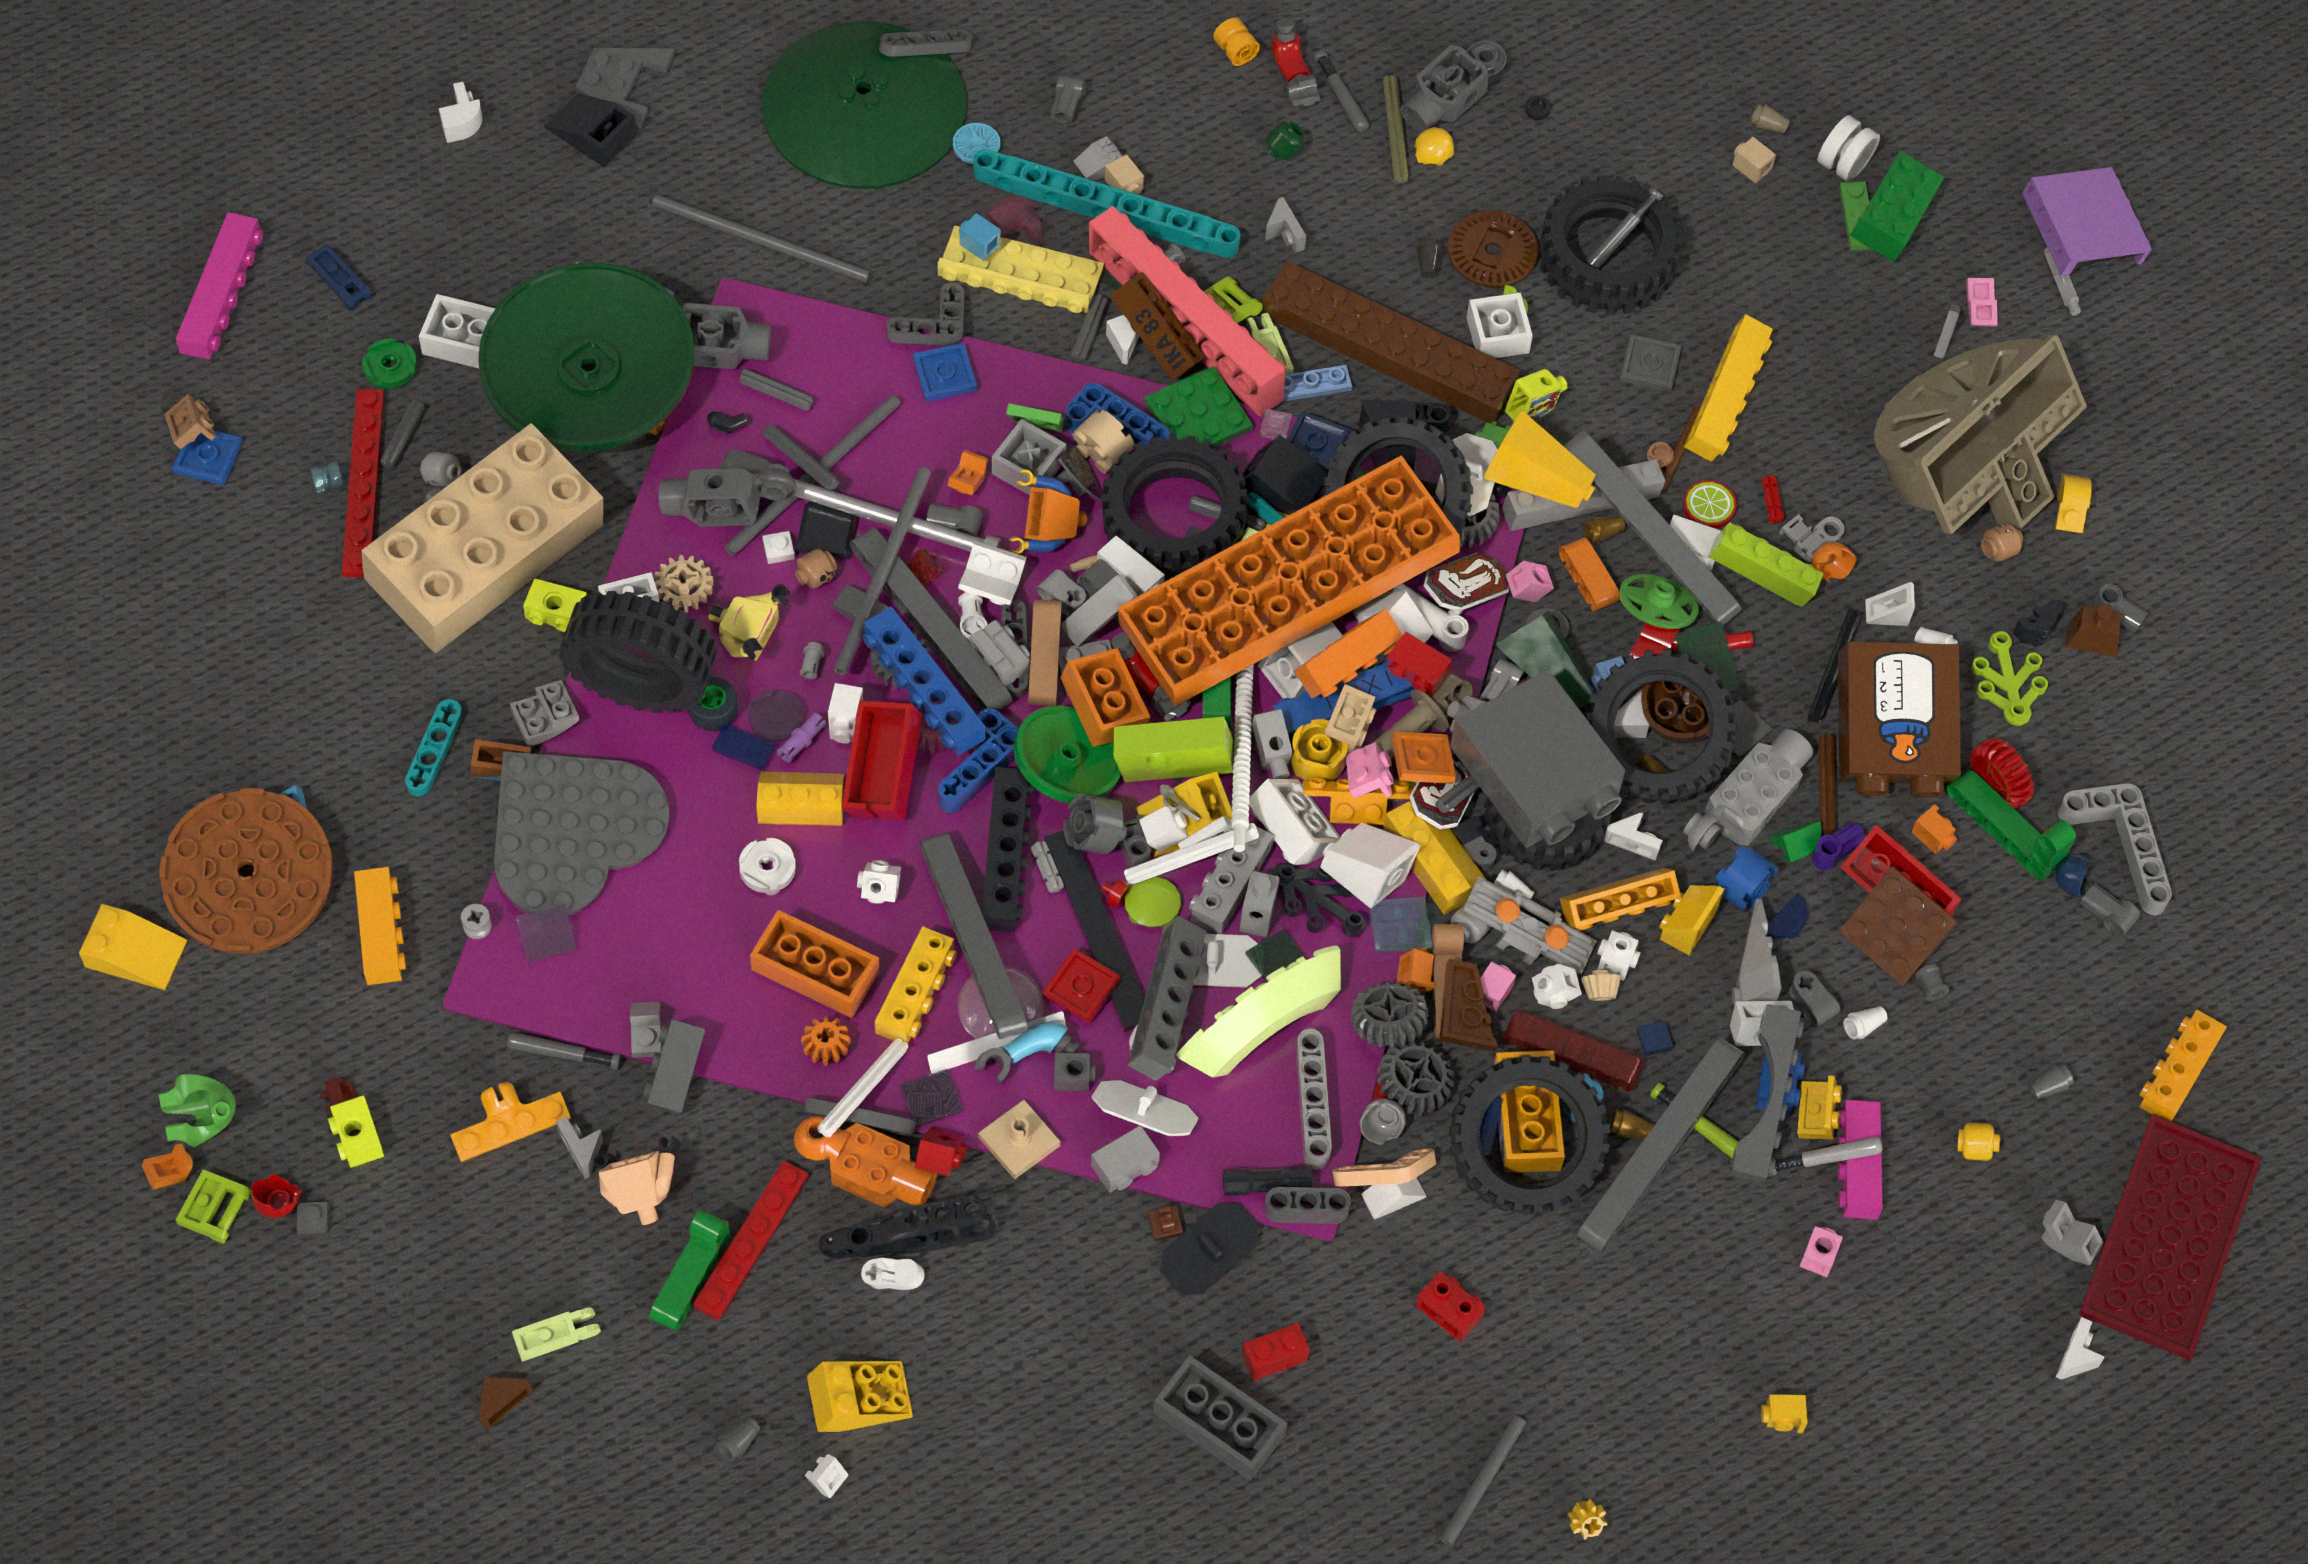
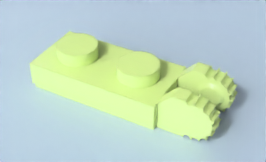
(1271, 340)
(553, 1333)

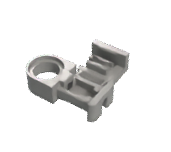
(1808, 539)

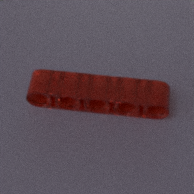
(1576, 1050)

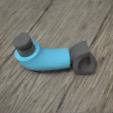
(1042, 1037)

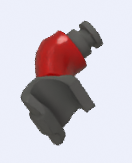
(1288, 57)
(1145, 680)

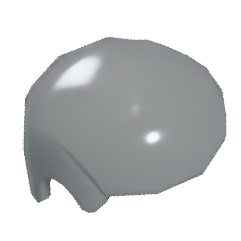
(1382, 1121)

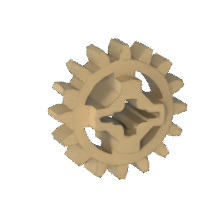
(684, 583)

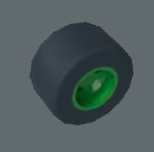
(716, 707)

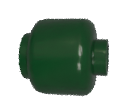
(1285, 140)

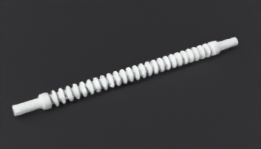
(1242, 756)

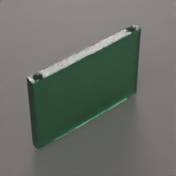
(1711, 647)

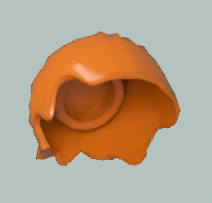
(1833, 560)

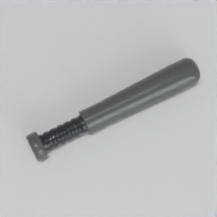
(1345, 98)
(1611, 243)
(551, 1048)

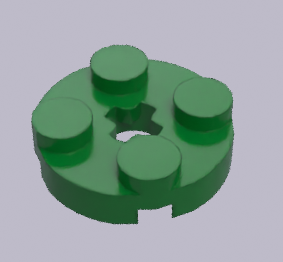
(393, 376)

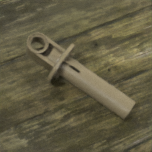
(1427, 711)

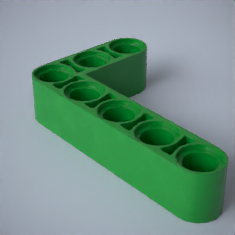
(2034, 851)

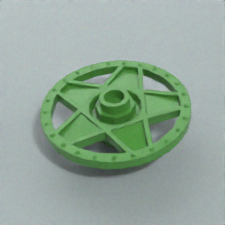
(1658, 599)

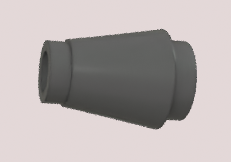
(2051, 1082)
(737, 1439)

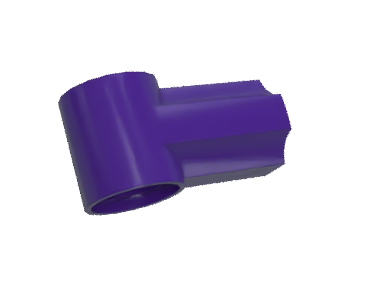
(1838, 845)

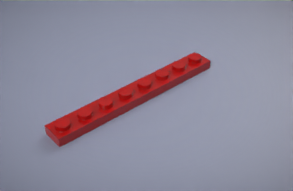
(363, 479)

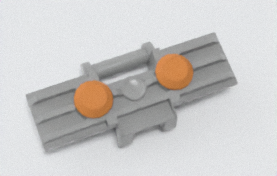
(1524, 932)

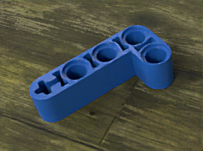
(1127, 414)
(976, 766)

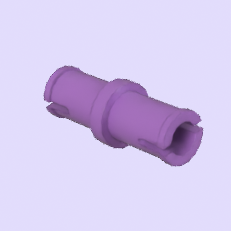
(801, 737)

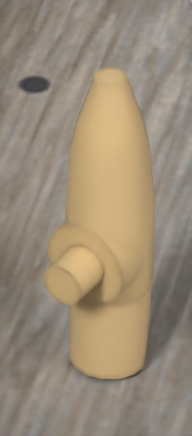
(1083, 564)

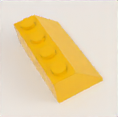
(1441, 860)

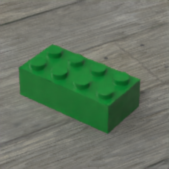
(1897, 206)

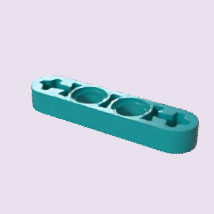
(431, 747)

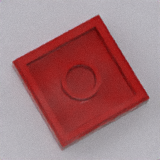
(1081, 986)

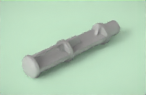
(2064, 285)

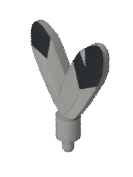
(1172, 802)

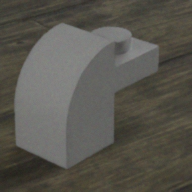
(2070, 1237)

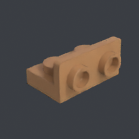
(188, 420)

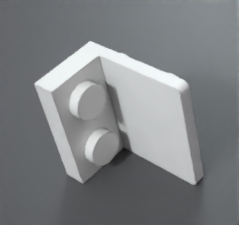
(992, 573)

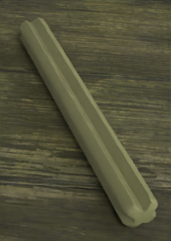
(1395, 129)

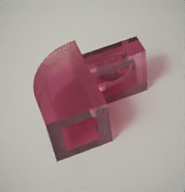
(1015, 214)

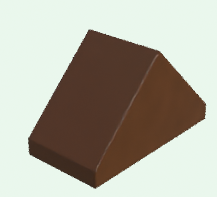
(500, 1397)

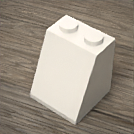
(1281, 664)
(1369, 862)

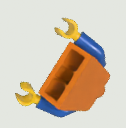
(1050, 515)

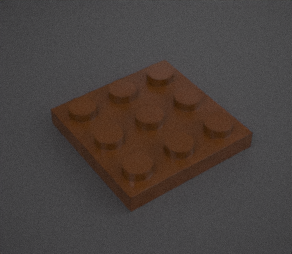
(1898, 926)

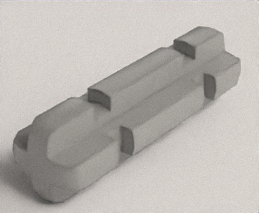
(1047, 867)

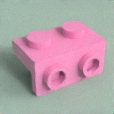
(1369, 770)

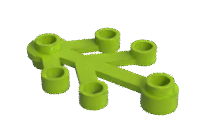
(2008, 681)

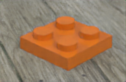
(1423, 757)

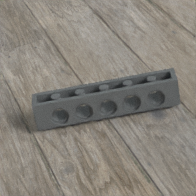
(1167, 998)

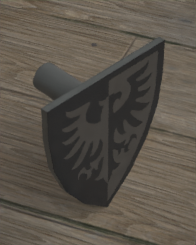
(1079, 474)

